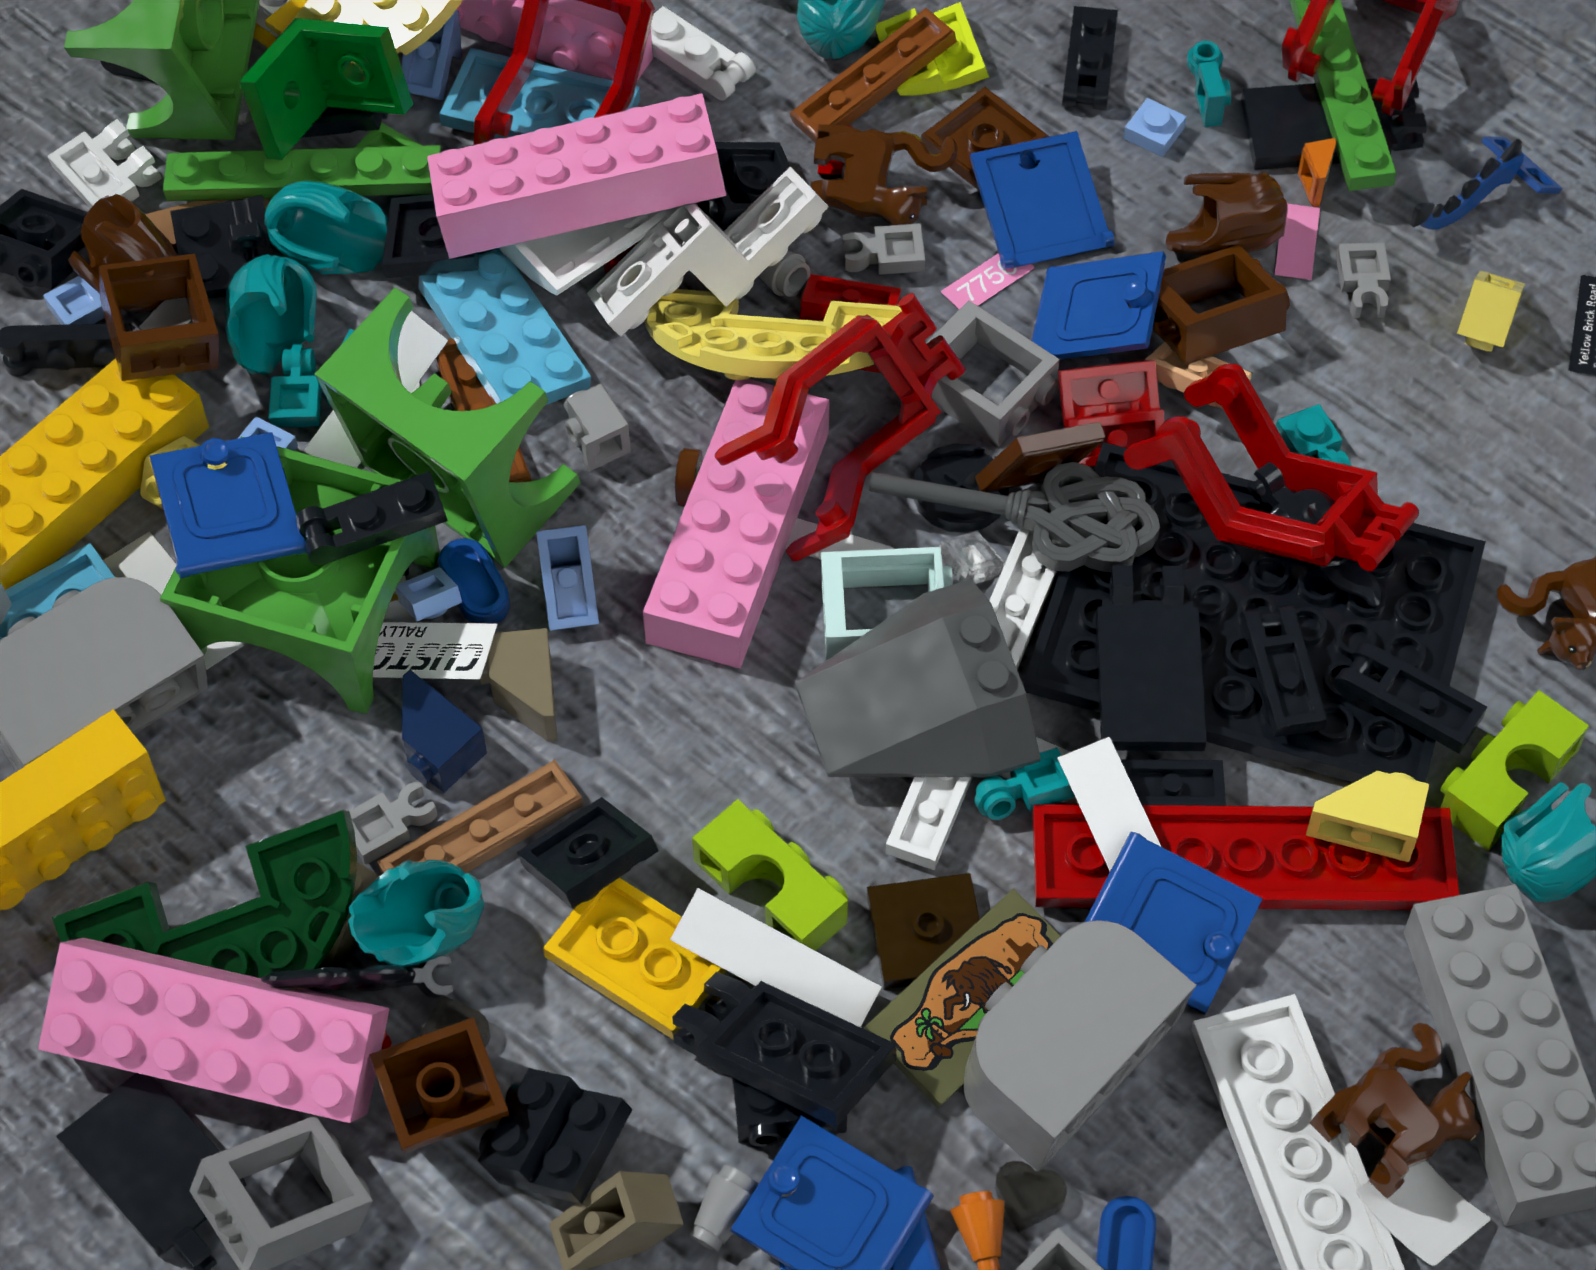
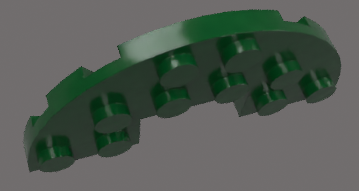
(302, 905)

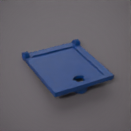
(1040, 200)
(1088, 308)
(227, 512)
(1175, 910)
(844, 1210)

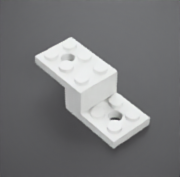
(719, 259)

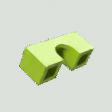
(1534, 738)
(745, 847)

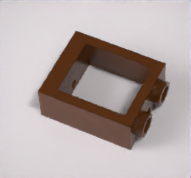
(1227, 326)
(160, 349)

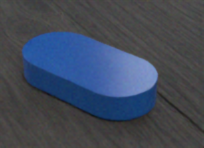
(478, 580)
(1126, 1235)

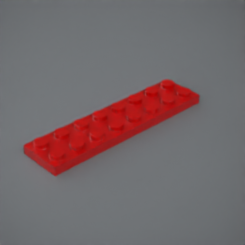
(1256, 850)

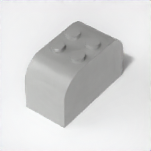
(91, 656)
(1069, 1035)

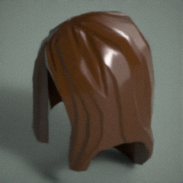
(1233, 212)
(117, 234)

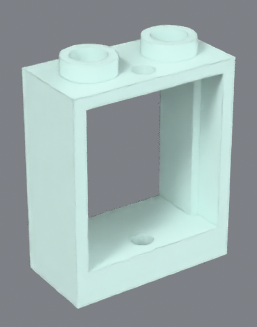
(872, 569)

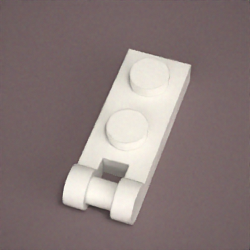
(698, 55)

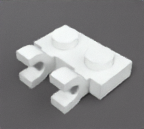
(91, 172)

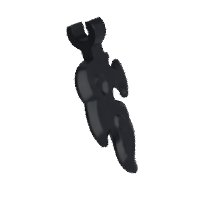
(1310, 507)
(367, 979)

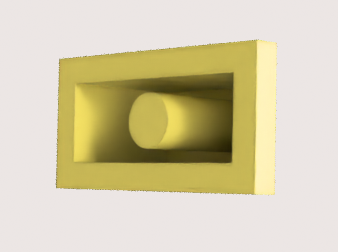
(1490, 310)
(1373, 815)

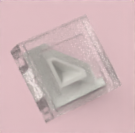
(971, 558)

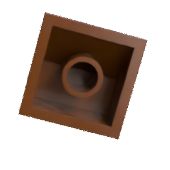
(438, 1085)

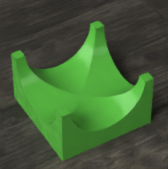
(187, 49)
(463, 450)
(304, 610)

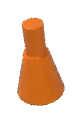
(981, 1227)

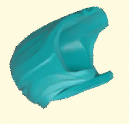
(837, 26)
(327, 227)
(268, 311)
(1549, 849)
(416, 912)

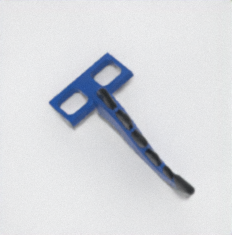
(1493, 174)

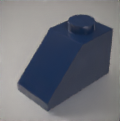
(437, 736)

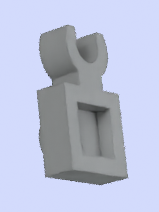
(892, 248)
(1366, 272)
(383, 825)

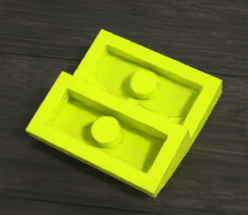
(951, 69)

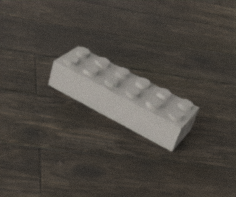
(1512, 1037)

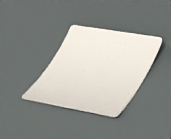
(1425, 1213)

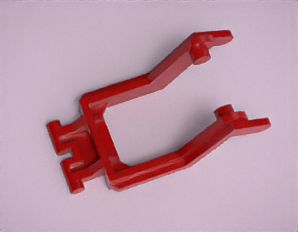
(637, 18)
(1299, 43)
(912, 373)
(1353, 528)

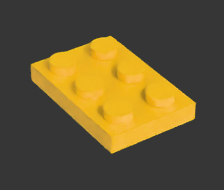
(626, 953)

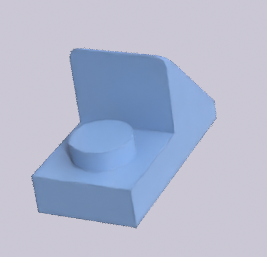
(429, 65)
(567, 577)

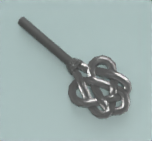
(1064, 513)

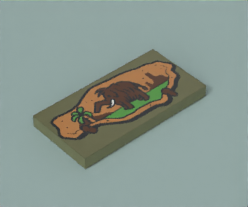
(941, 1009)

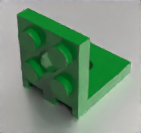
(313, 71)

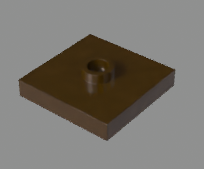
(919, 923)

